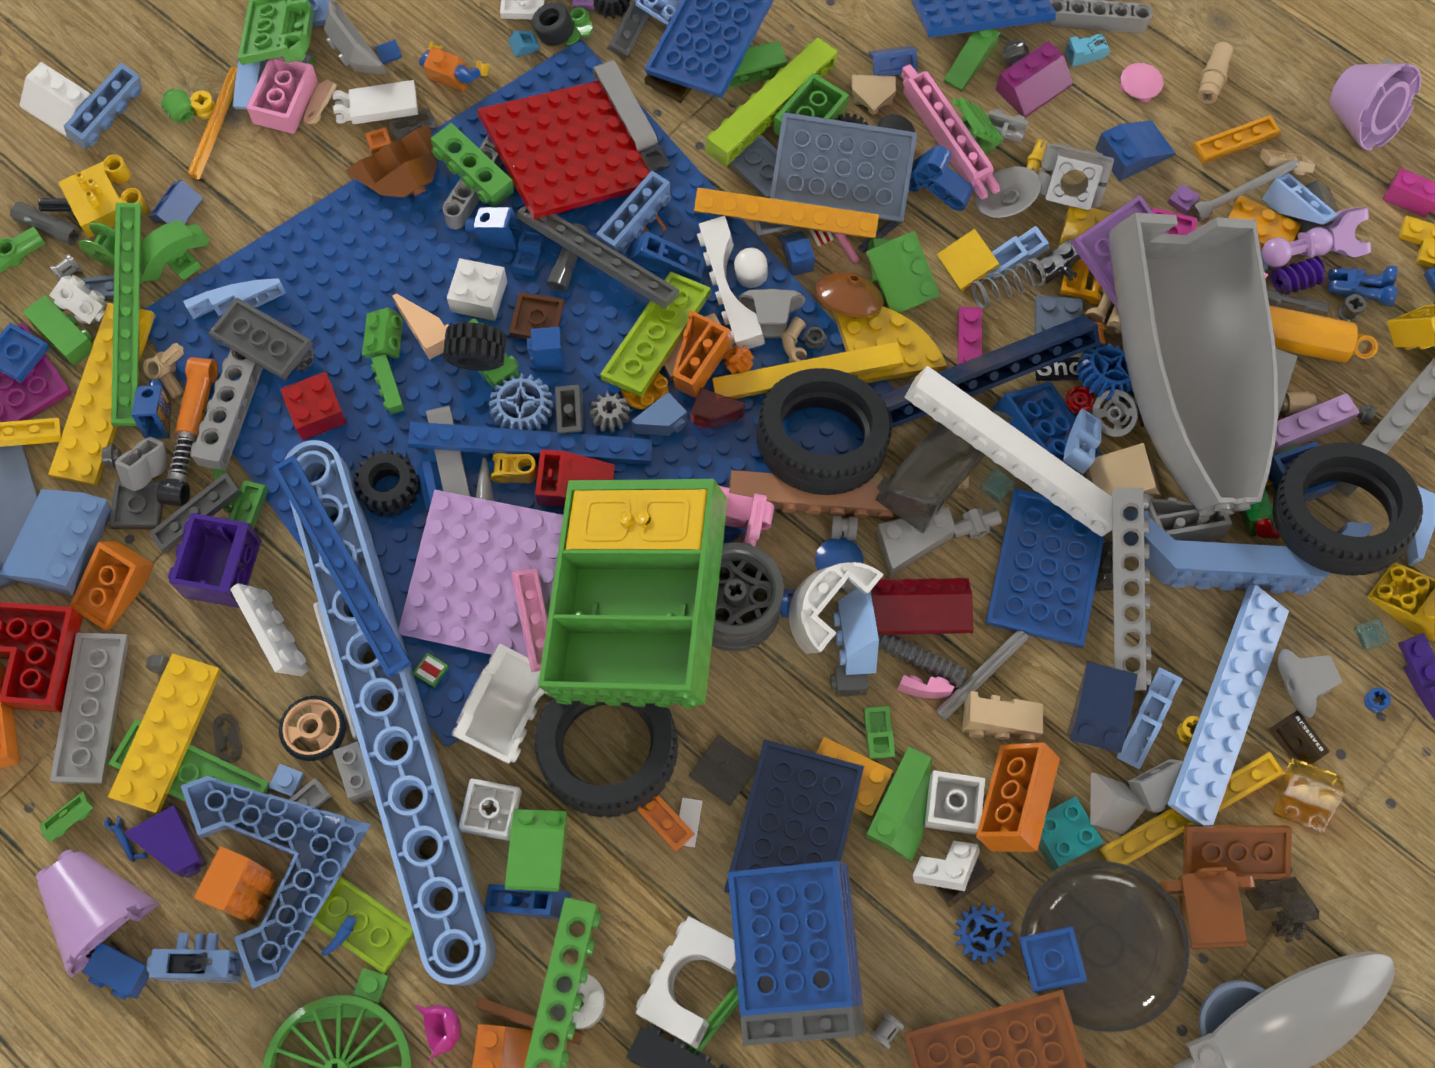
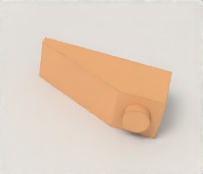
(425, 326)

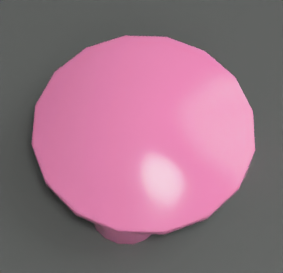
(1141, 81)

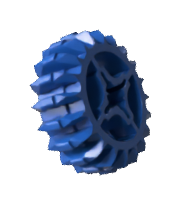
(1104, 370)

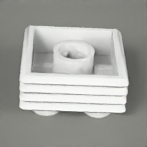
(481, 796)

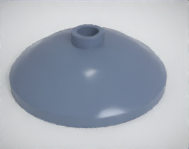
(1224, 1001)

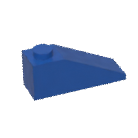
(665, 257)
(525, 902)

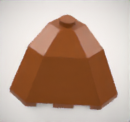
(400, 166)

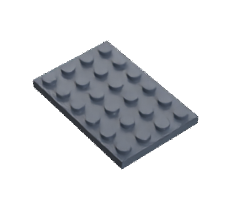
(844, 165)

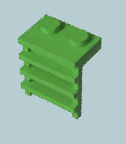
(979, 125)

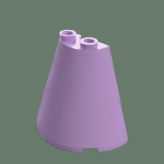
(87, 905)

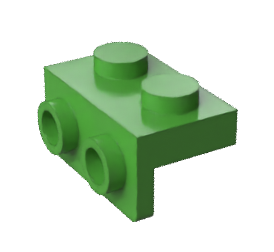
(382, 333)

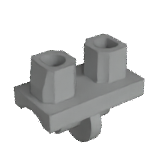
(1008, 126)

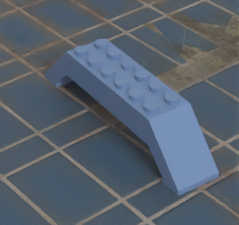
(1229, 564)

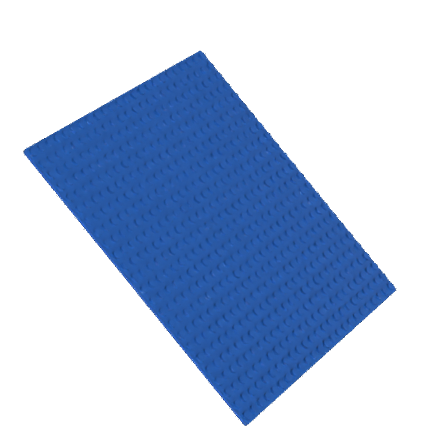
(365, 247)

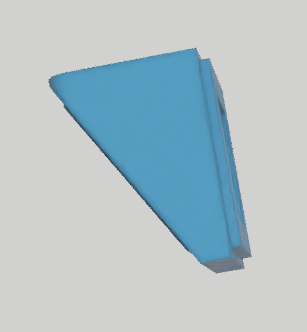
(523, 43)

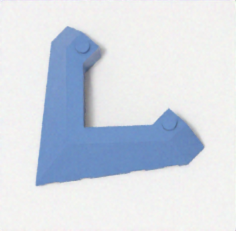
(320, 852)

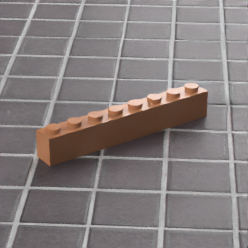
(858, 502)

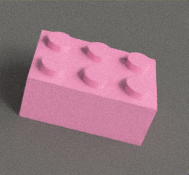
(282, 94)

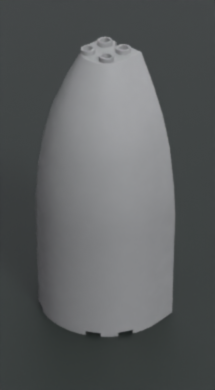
(1200, 353)

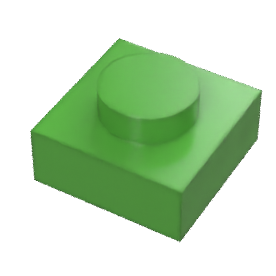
(371, 985)

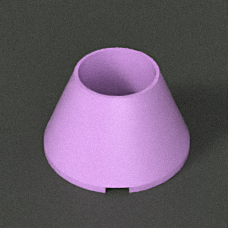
(1375, 100)

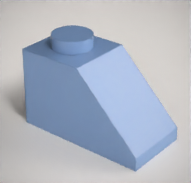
(661, 418)

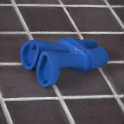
(1347, 281)

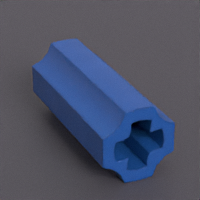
(429, 480)

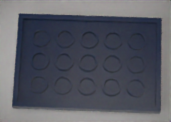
(796, 809)

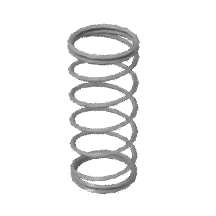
(985, 296)

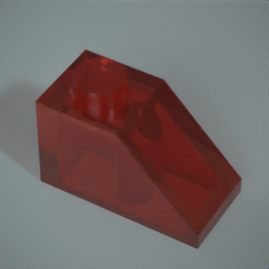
(715, 410)

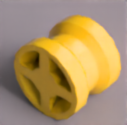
(202, 111)

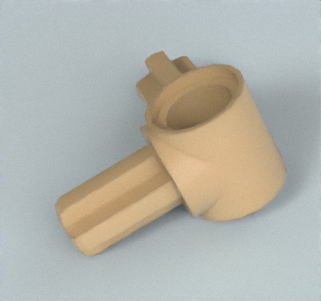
(163, 367)

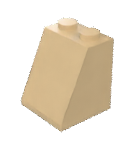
(1125, 469)

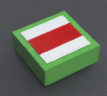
(430, 670)

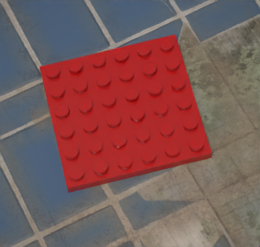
(564, 148)

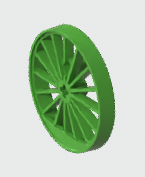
(337, 1008)

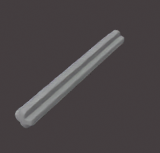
(982, 674)

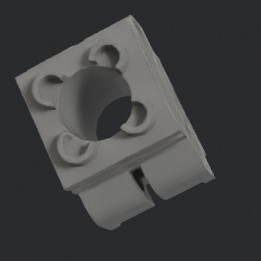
(1063, 158)

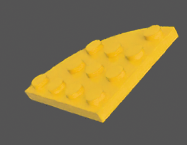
(889, 327)

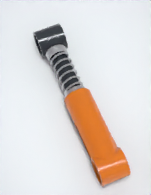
(200, 376)

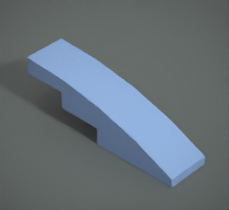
(246, 82)
(252, 292)
(1149, 717)

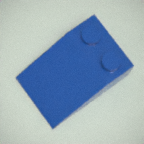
(1134, 147)

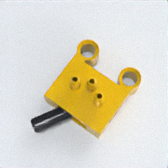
(93, 196)

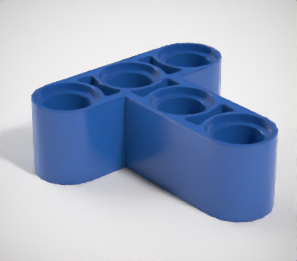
(933, 173)

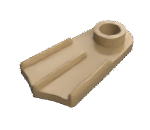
(319, 99)

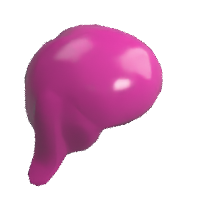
(435, 1021)

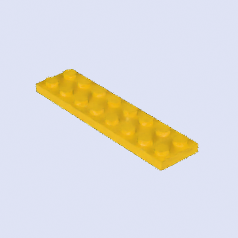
(89, 420)

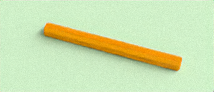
(213, 126)

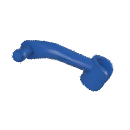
(126, 845)

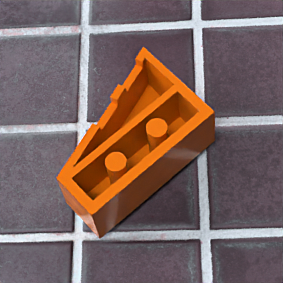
(700, 353)

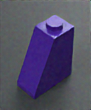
(170, 842)

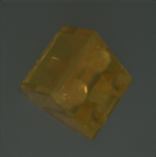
(1308, 795)

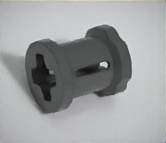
(1353, 306)

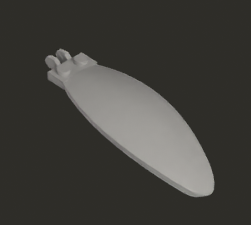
(1299, 1017)

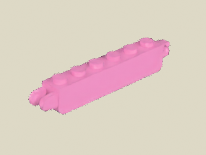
(949, 130)

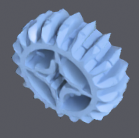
(503, 401)

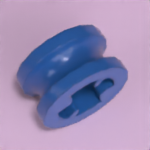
(1375, 707)

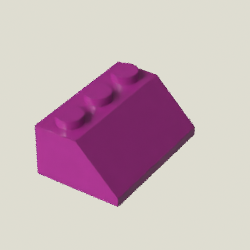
(1035, 79)

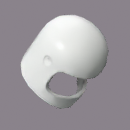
(751, 267)

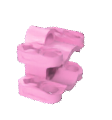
(748, 514)

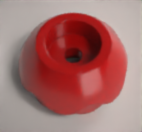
(1079, 393)

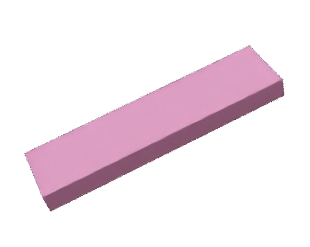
(532, 613)

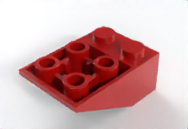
(560, 467)

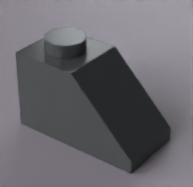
(569, 409)

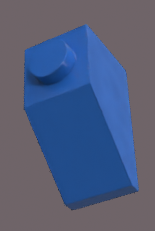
(798, 252)

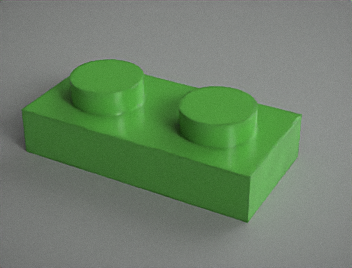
(249, 503)
(61, 820)

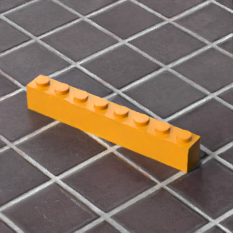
(786, 213)

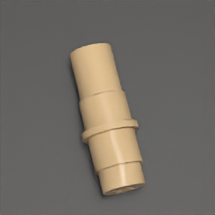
(1215, 73)

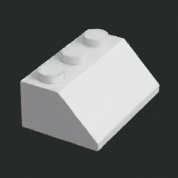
(51, 97)

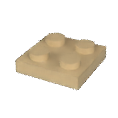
(1276, 158)

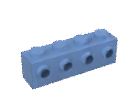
(103, 106)
(635, 213)

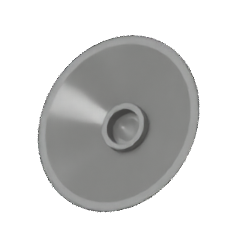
(1017, 192)

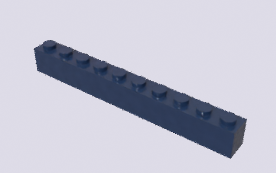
(1005, 364)

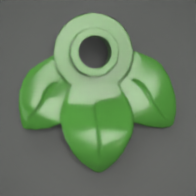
(582, 25)

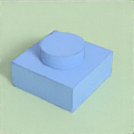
(286, 780)

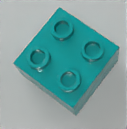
(1067, 834)

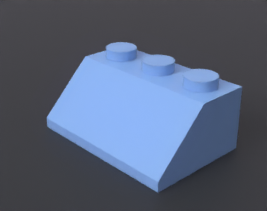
(857, 633)

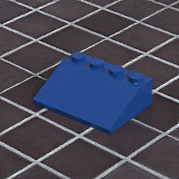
(1041, 416)

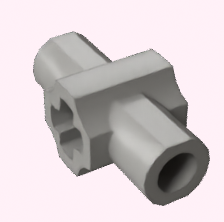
(977, 523)

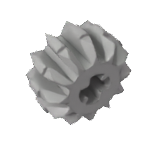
(616, 418)

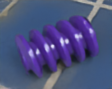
(1298, 275)

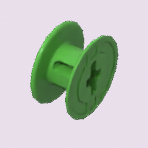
(103, 246)

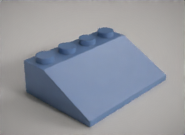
(57, 540)

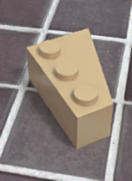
(1002, 718)

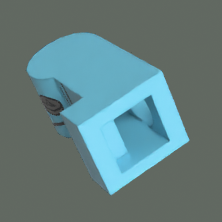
(1086, 49)

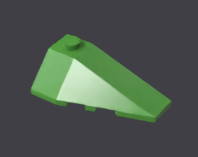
(902, 812)

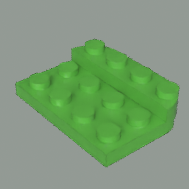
(276, 30)

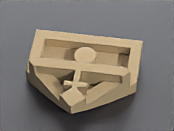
(873, 91)

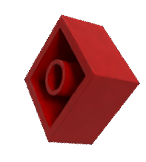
(313, 406)

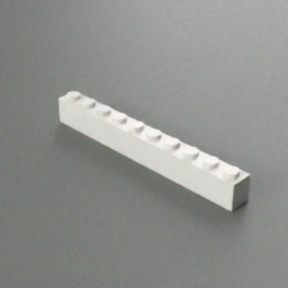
(1012, 450)

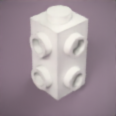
(84, 303)

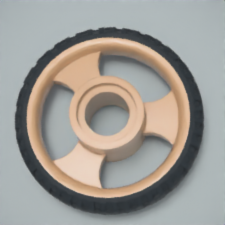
(327, 743)

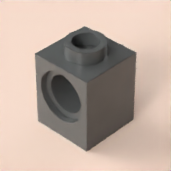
(848, 684)

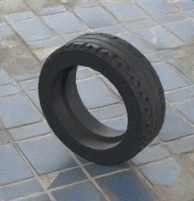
(833, 391)
(1363, 468)
(607, 799)

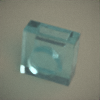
(997, 485)
(1372, 634)

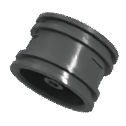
(737, 600)

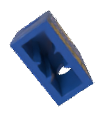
(152, 410)

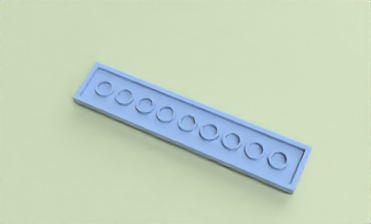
(1228, 708)

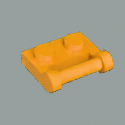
(1077, 287)

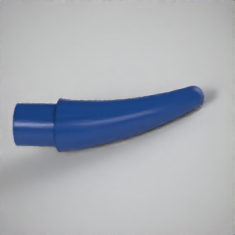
(343, 933)

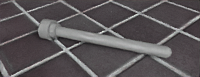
(1204, 209)

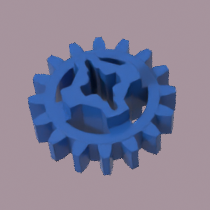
(987, 944)

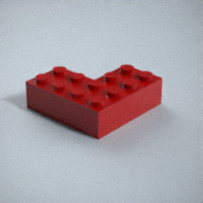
(39, 653)

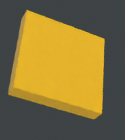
(968, 260)

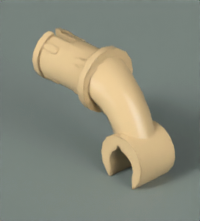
(789, 340)

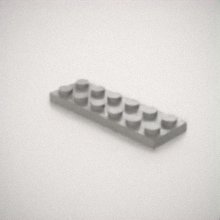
(90, 709)

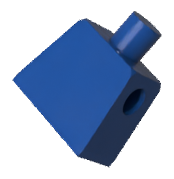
(496, 228)

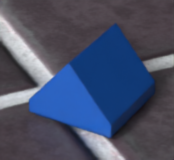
(388, 51)

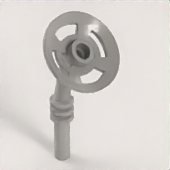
(1116, 412)

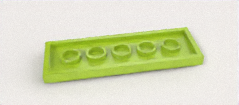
(654, 337)

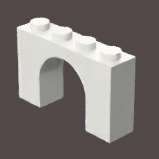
(659, 1004)

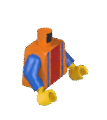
(449, 68)

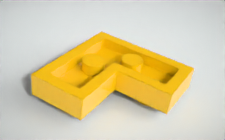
(1423, 234)

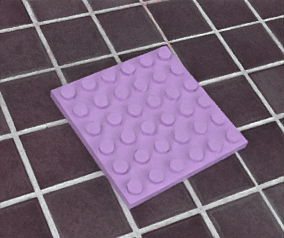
(464, 570)

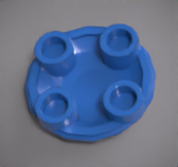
(836, 552)

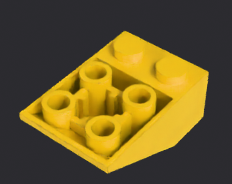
(1407, 598)

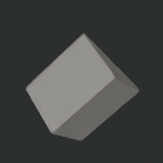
(1113, 805)

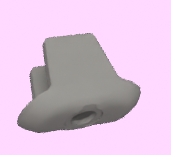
(772, 308)
(1307, 679)

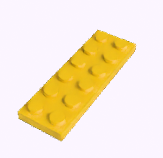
(165, 734)

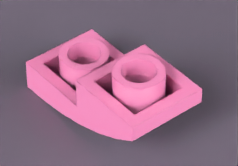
(935, 688)

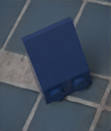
(1103, 707)

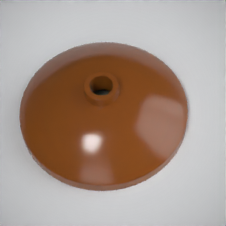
(849, 294)

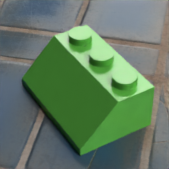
(903, 273)

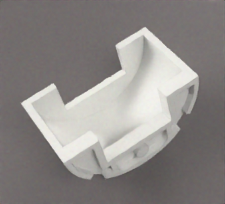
(815, 593)
(500, 705)

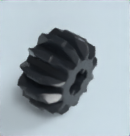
(611, 7)

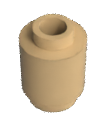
(1297, 401)

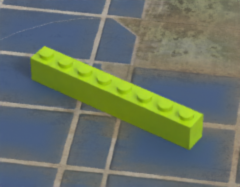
(760, 110)

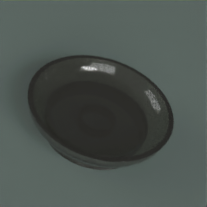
(1127, 940)

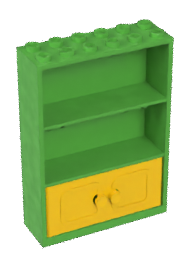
(635, 592)

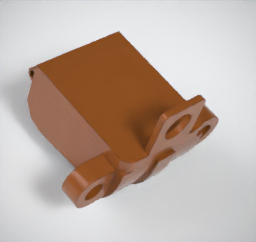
(1212, 906)

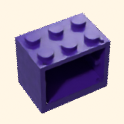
(214, 559)

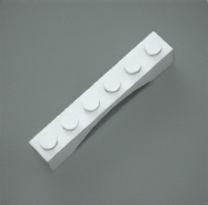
(719, 244)

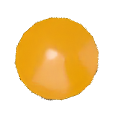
(656, 390)

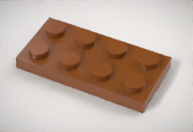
(1243, 849)

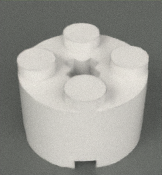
(593, 1000)

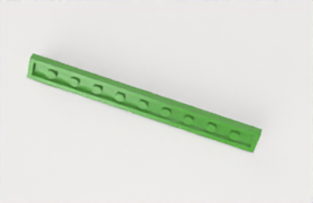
(126, 312)

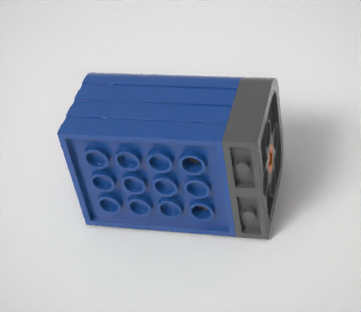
(796, 953)

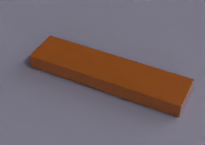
(516, 1016)

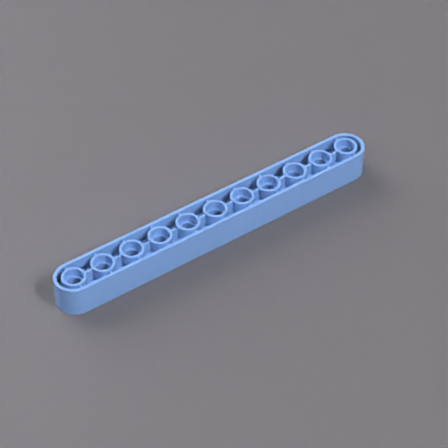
(380, 731)

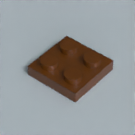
(535, 312)

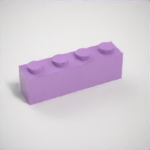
(1314, 422)

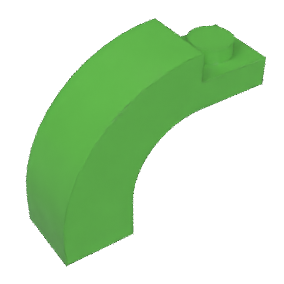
(165, 243)

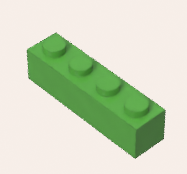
(388, 385)

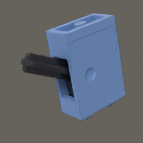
(196, 964)

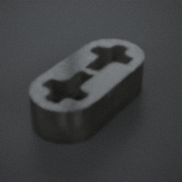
(233, 738)

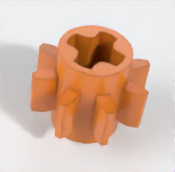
(738, 359)

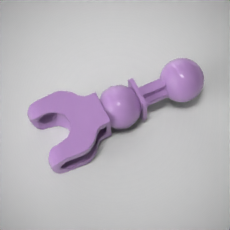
(1336, 236)

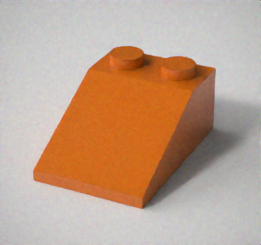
(110, 583)

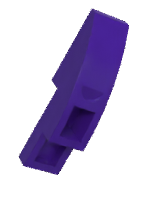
(1420, 669)

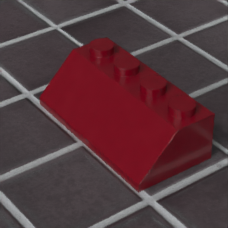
(923, 606)

